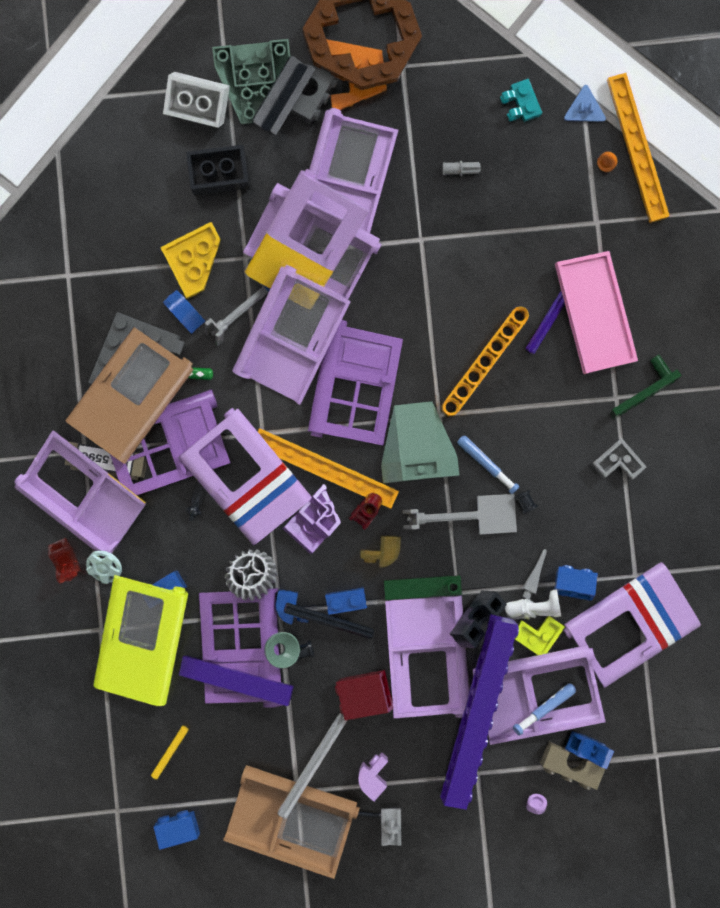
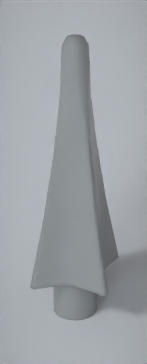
(532, 582)

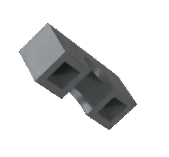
(308, 107)

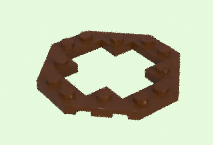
(343, 65)

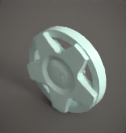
(102, 568)

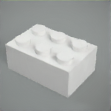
(196, 99)

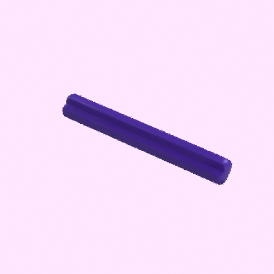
(546, 324)

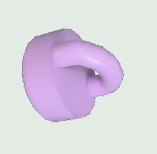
(536, 804)

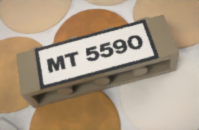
(103, 459)

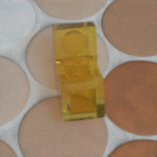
(388, 551)

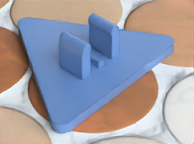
(585, 108)

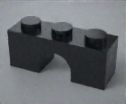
(468, 629)

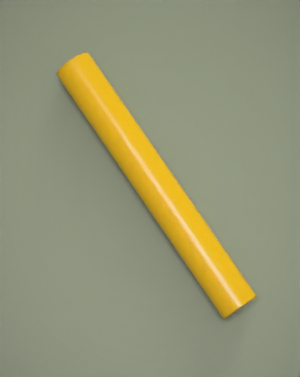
(169, 752)

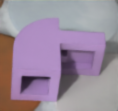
(369, 779)

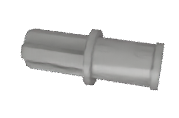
(461, 168)

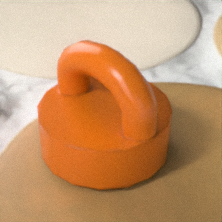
(607, 161)

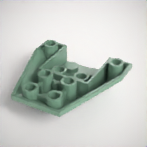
(250, 73)
(417, 445)

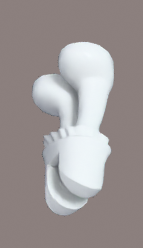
(525, 608)

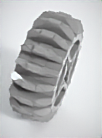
(248, 569)

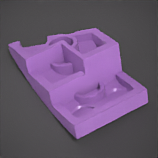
(313, 521)

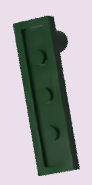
(667, 379)
(422, 587)

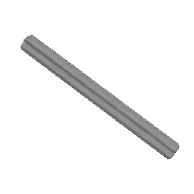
(312, 766)

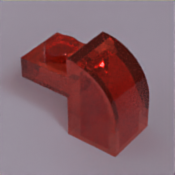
(64, 560)

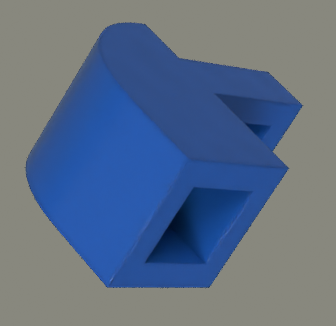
(184, 311)
(287, 597)
(589, 749)

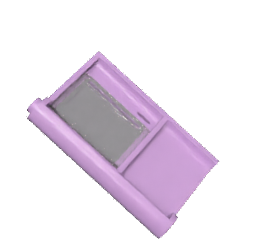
(348, 158)
(314, 230)
(291, 334)

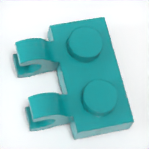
(525, 99)

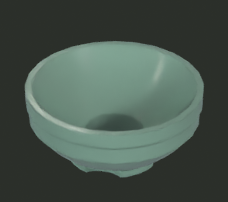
(289, 654)

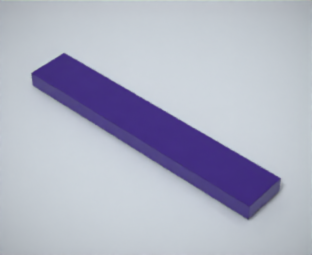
(236, 680)

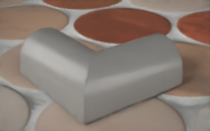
(619, 455)

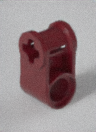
(365, 513)

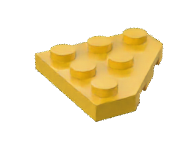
(193, 258)

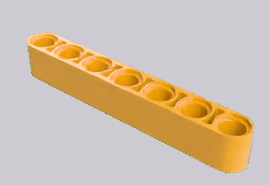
(491, 355)

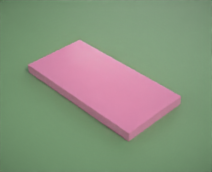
(596, 312)

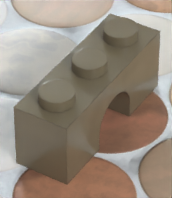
(555, 760)

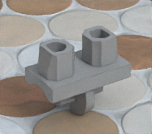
(391, 826)

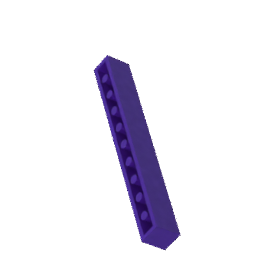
(479, 711)

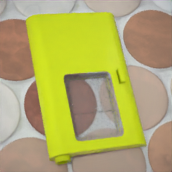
(144, 640)

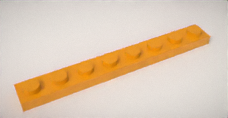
(638, 147)
(328, 469)

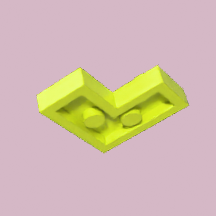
(542, 639)

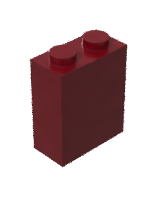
(364, 695)

